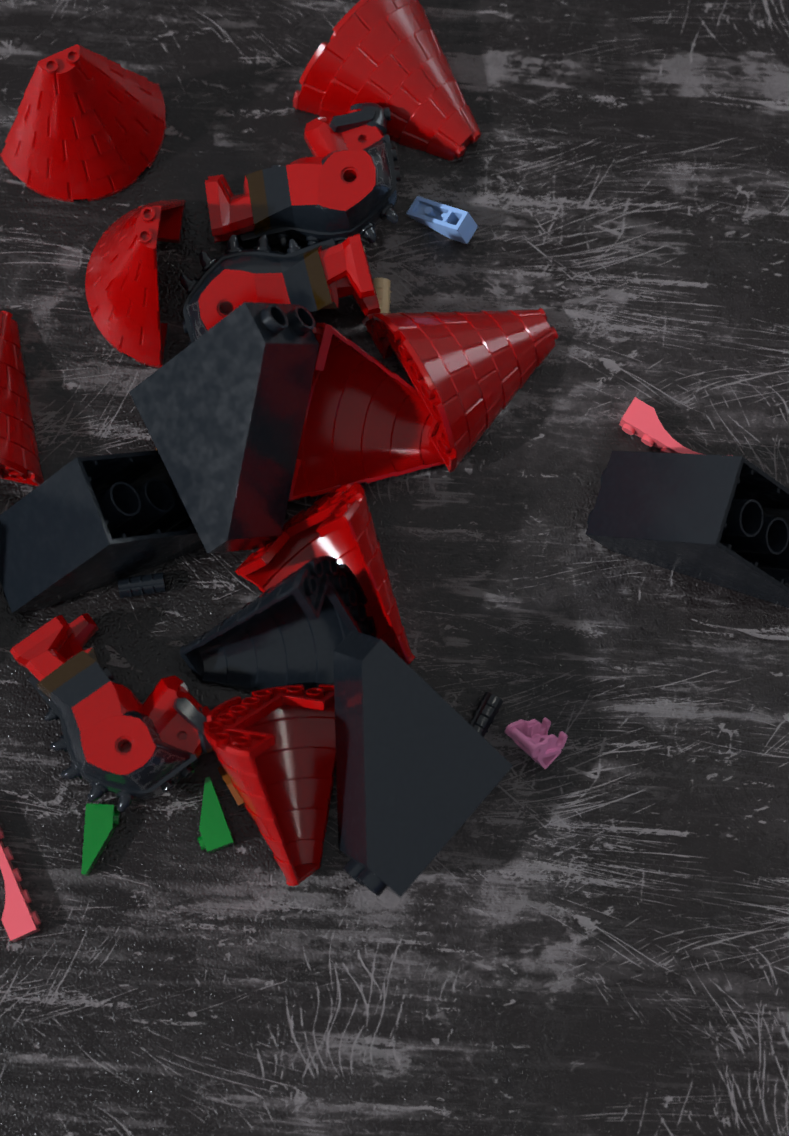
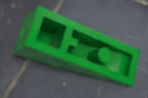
(213, 824)
(98, 830)

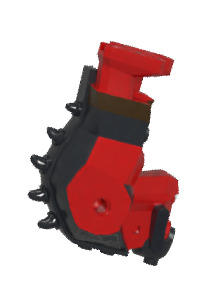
(319, 197)
(302, 276)
(103, 724)

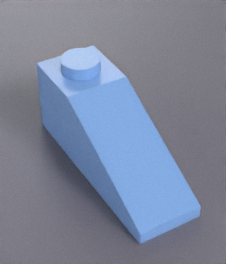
(444, 219)

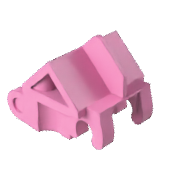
(534, 740)

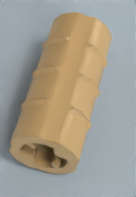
(383, 292)

